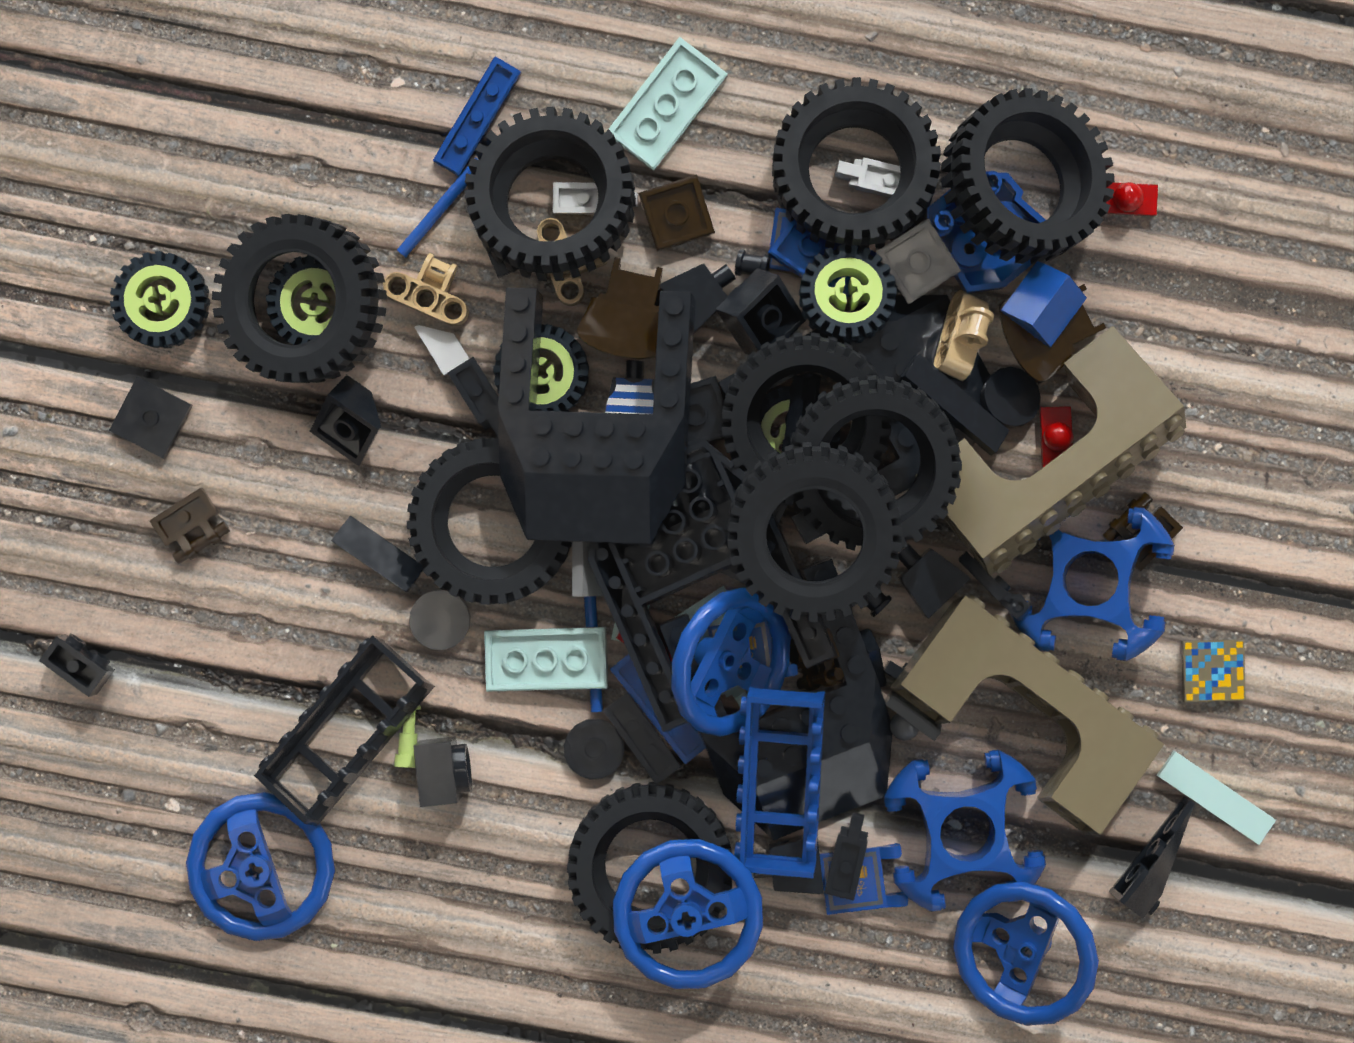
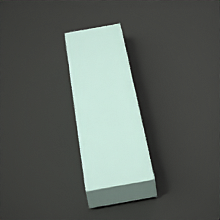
(1216, 797)

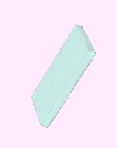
(667, 103)
(546, 659)

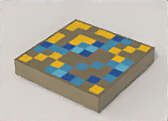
(1213, 670)

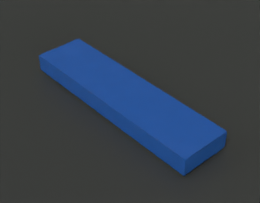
(477, 116)
(683, 739)

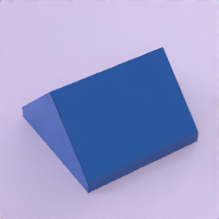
(1044, 302)

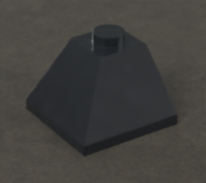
(348, 420)

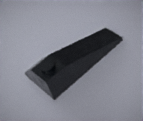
(1147, 874)

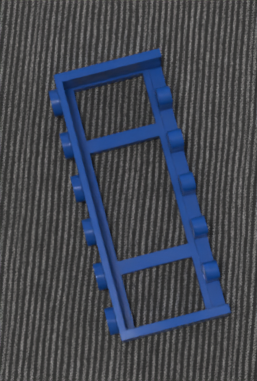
(746, 792)

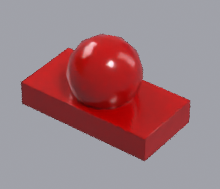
(1133, 199)
(1055, 432)

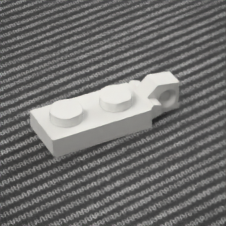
(870, 176)
(576, 198)

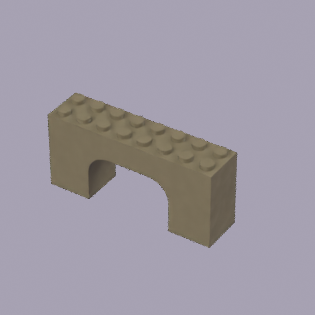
(1133, 421)
(1103, 743)

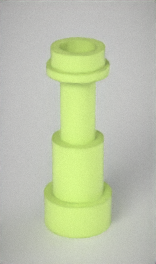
(407, 739)

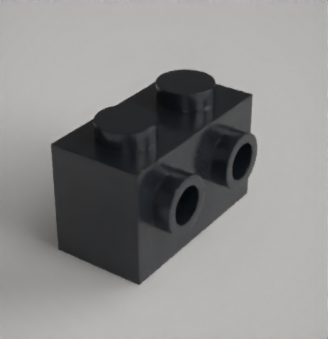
(76, 664)

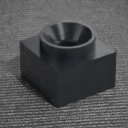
(760, 311)
(442, 771)

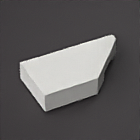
(443, 348)

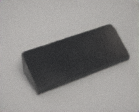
(378, 553)

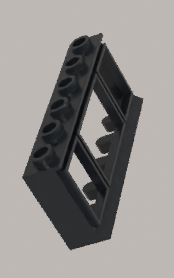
(313, 719)

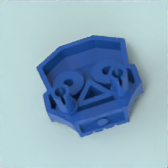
(981, 270)

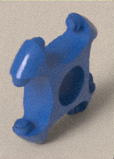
(1118, 608)
(938, 805)

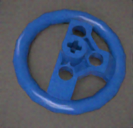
(721, 658)
(675, 863)
(206, 884)
(1023, 950)

